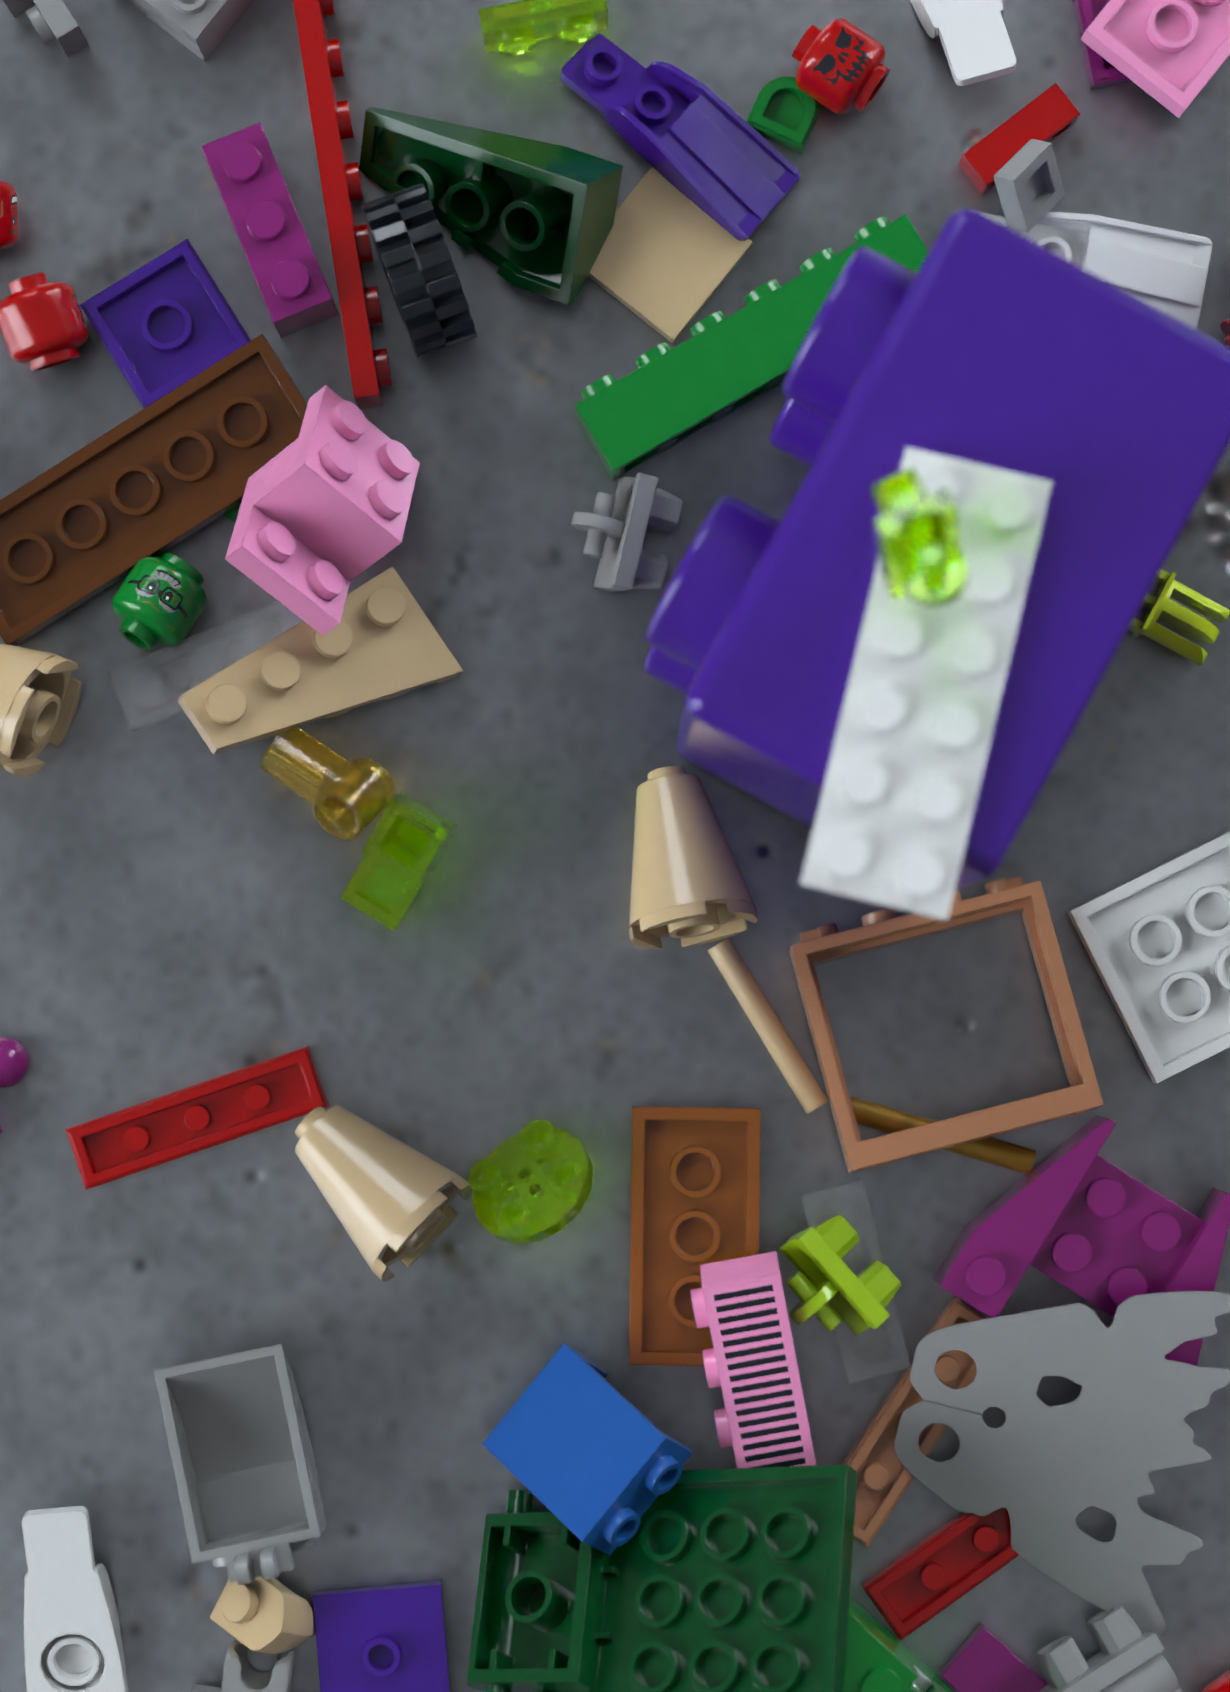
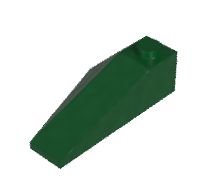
(512, 198)

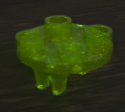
(508, 1201)

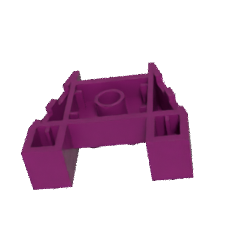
(1089, 1233)

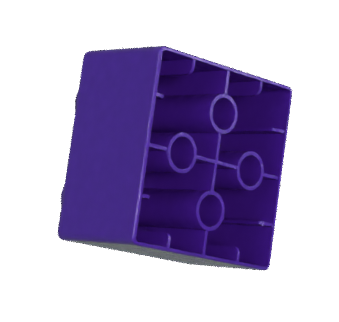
(984, 361)

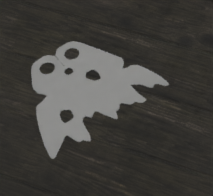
(1077, 1454)

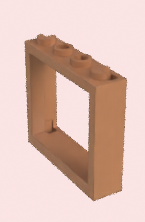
(888, 928)

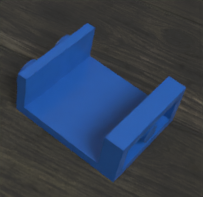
(586, 1451)

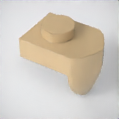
(264, 1615)

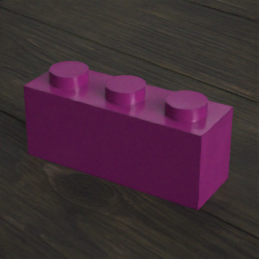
(270, 230)

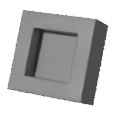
(1029, 185)

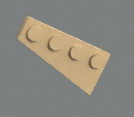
(301, 676)

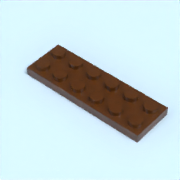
(142, 487)

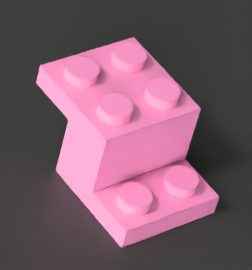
(323, 510)

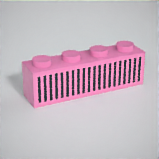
(753, 1362)

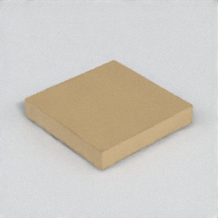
(665, 256)

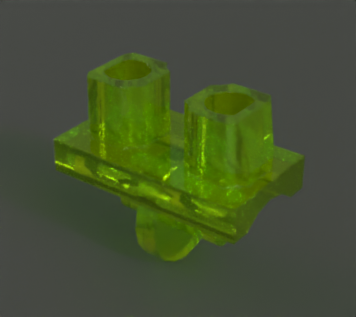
(918, 541)

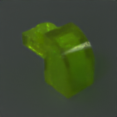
(398, 860)

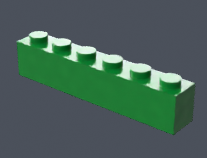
(726, 358)

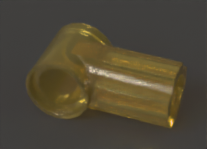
(342, 792)

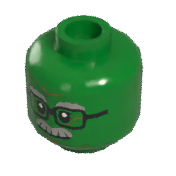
(159, 602)

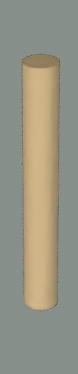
(768, 1025)

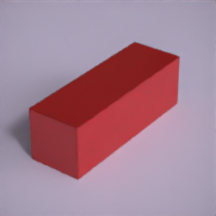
(1040, 119)

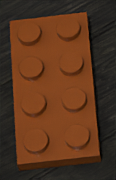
(689, 1208)

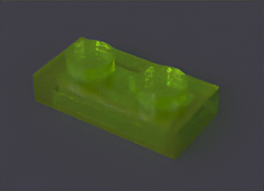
(520, 24)

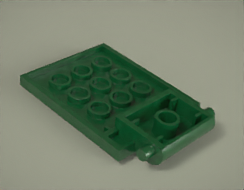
(717, 1591)

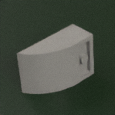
(242, 1461)

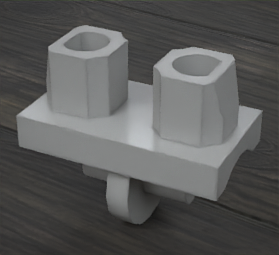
(618, 532)

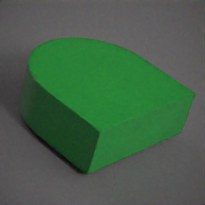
(784, 114)

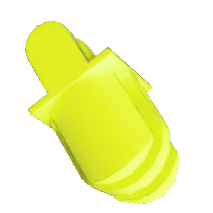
(1179, 618)

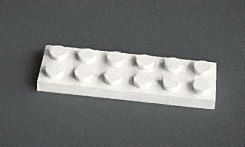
(926, 704)

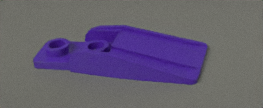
(684, 134)

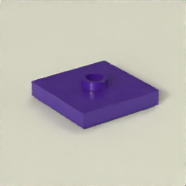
(165, 323)
(382, 1638)

